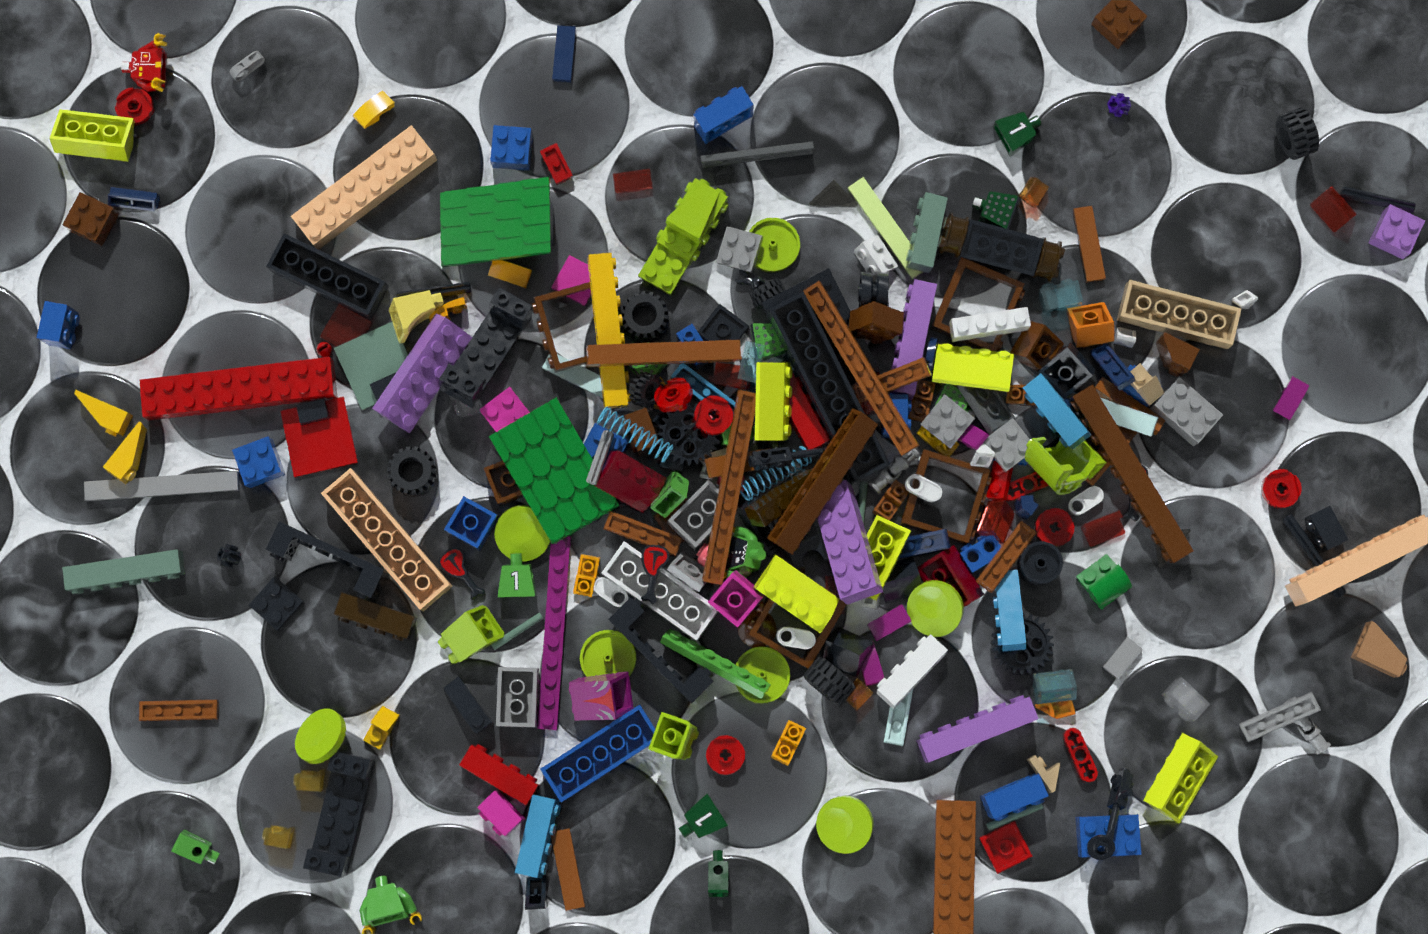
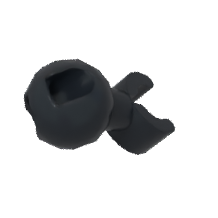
(754, 282)

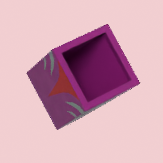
(601, 696)

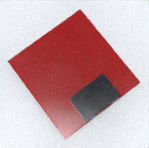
(319, 436)

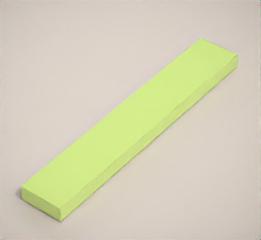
(883, 222)

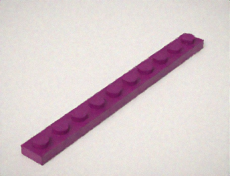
(554, 635)

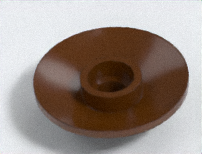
(768, 629)

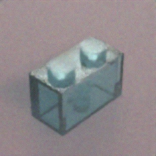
(1060, 296)
(752, 354)
(1054, 686)

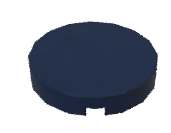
(931, 354)

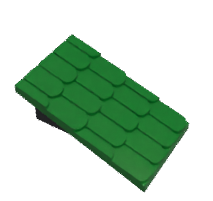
(496, 222)
(552, 470)

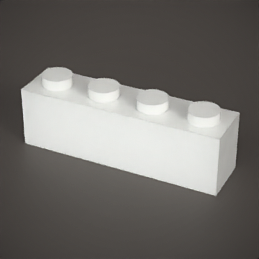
(989, 324)
(912, 671)

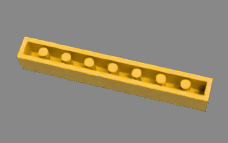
(607, 326)

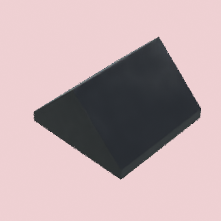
(901, 581)
(847, 651)

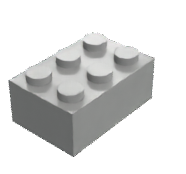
(1186, 411)
(696, 516)
(517, 697)

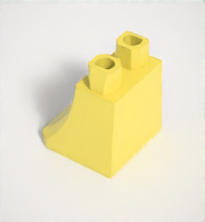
(411, 310)

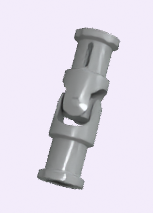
(895, 467)
(1314, 736)

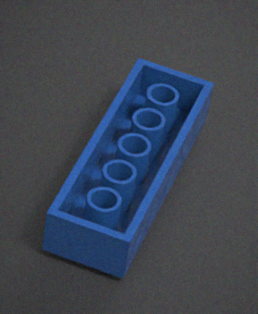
(599, 753)

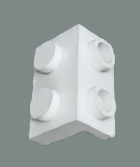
(875, 257)

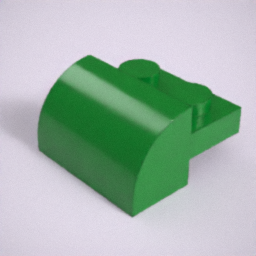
(1104, 581)

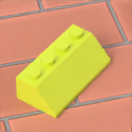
(93, 135)
(973, 367)
(772, 401)
(886, 544)
(797, 593)
(1180, 778)

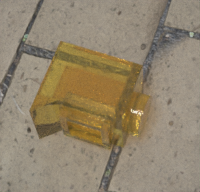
(309, 780)
(278, 836)

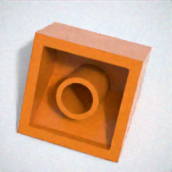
(1091, 324)

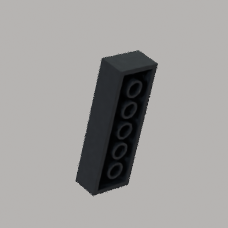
(327, 276)

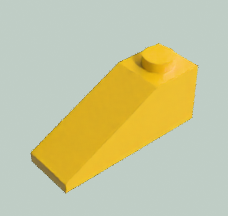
(106, 415)
(126, 458)

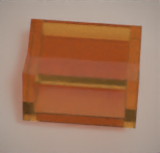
(1033, 192)
(859, 695)

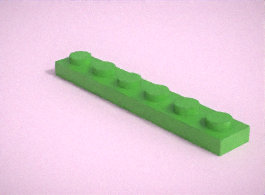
(715, 663)

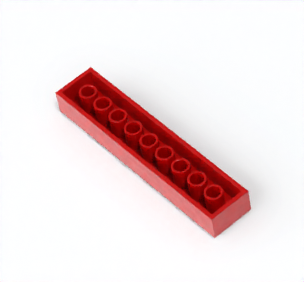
(238, 388)

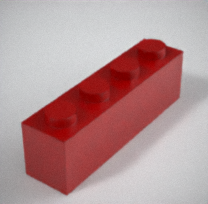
(805, 419)
(499, 774)

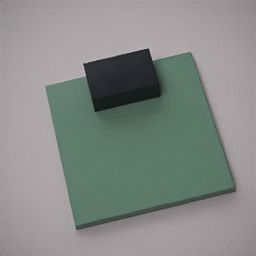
(371, 362)

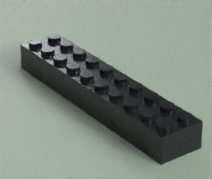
(822, 376)

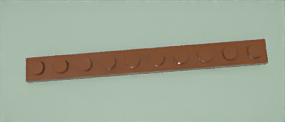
(861, 368)
(729, 487)

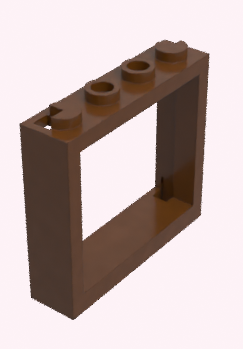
(543, 326)
(976, 343)
(979, 499)
(810, 655)

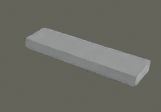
(1280, 716)

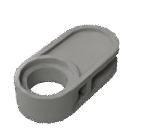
(247, 66)

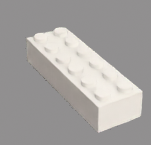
(675, 601)

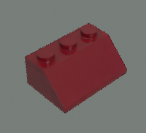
(630, 481)
(951, 568)

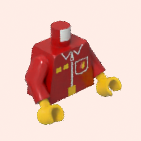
(148, 65)

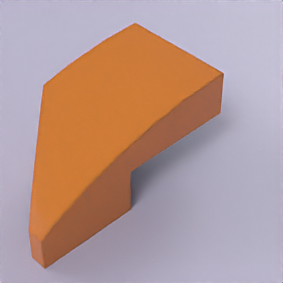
(1057, 709)

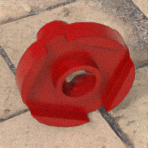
(136, 96)
(670, 403)
(722, 409)
(1287, 480)
(1063, 522)
(733, 746)

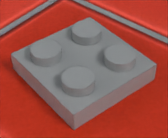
(739, 249)
(947, 421)
(1008, 444)
(688, 570)

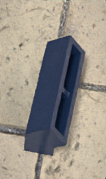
(133, 199)
(1025, 506)

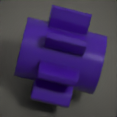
(1119, 105)

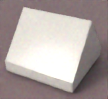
(1125, 337)
(983, 456)
(870, 603)

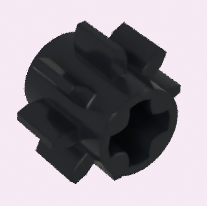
(229, 556)

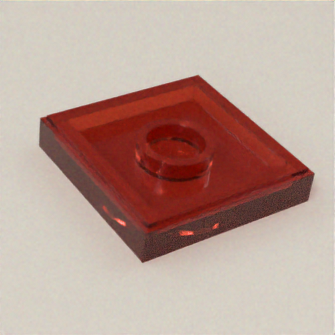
(344, 326)

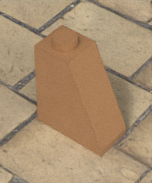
(1379, 651)

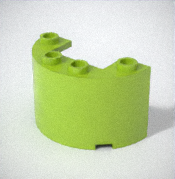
(1062, 466)

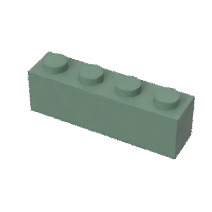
(927, 232)

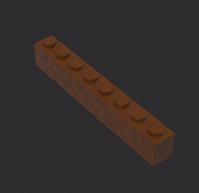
(822, 481)

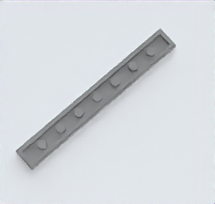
(162, 486)

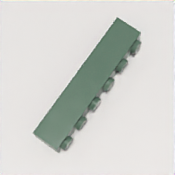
(123, 570)

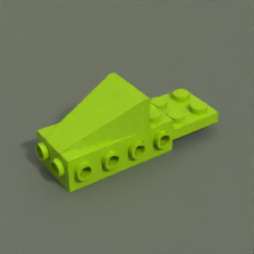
(684, 235)

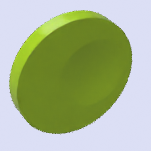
(779, 245)
(520, 533)
(935, 608)
(607, 654)
(770, 666)
(320, 736)
(845, 824)

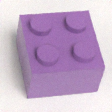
(1396, 231)

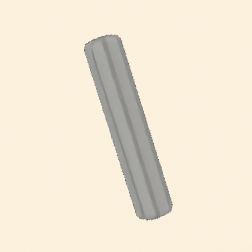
(600, 457)

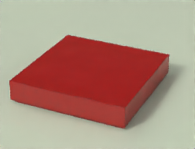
(1005, 847)

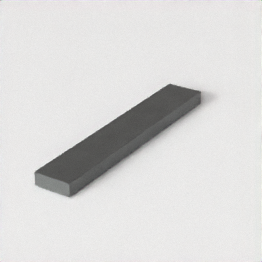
(757, 154)

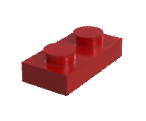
(556, 164)
(999, 483)

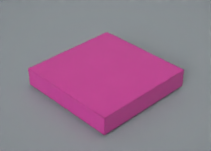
(572, 274)

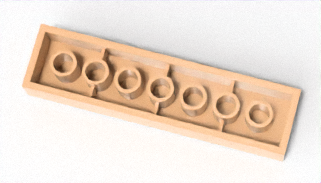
(364, 187)
(386, 539)
(1358, 561)

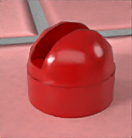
(325, 352)

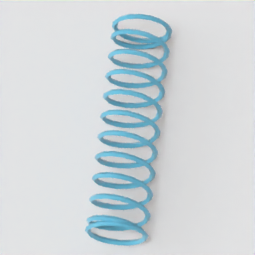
(668, 450)
(768, 478)

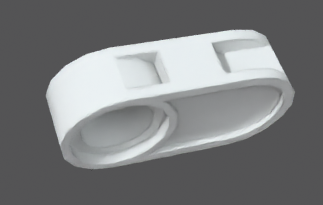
(927, 490)
(1088, 498)
(607, 590)
(799, 638)

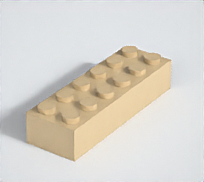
(1179, 314)

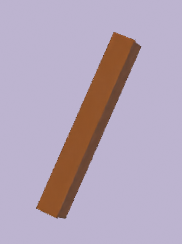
(663, 353)

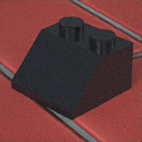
(1067, 370)

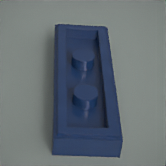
(564, 54)
(1112, 366)
(925, 543)

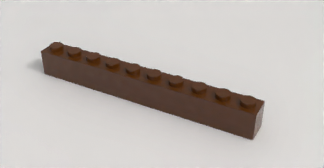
(1131, 475)

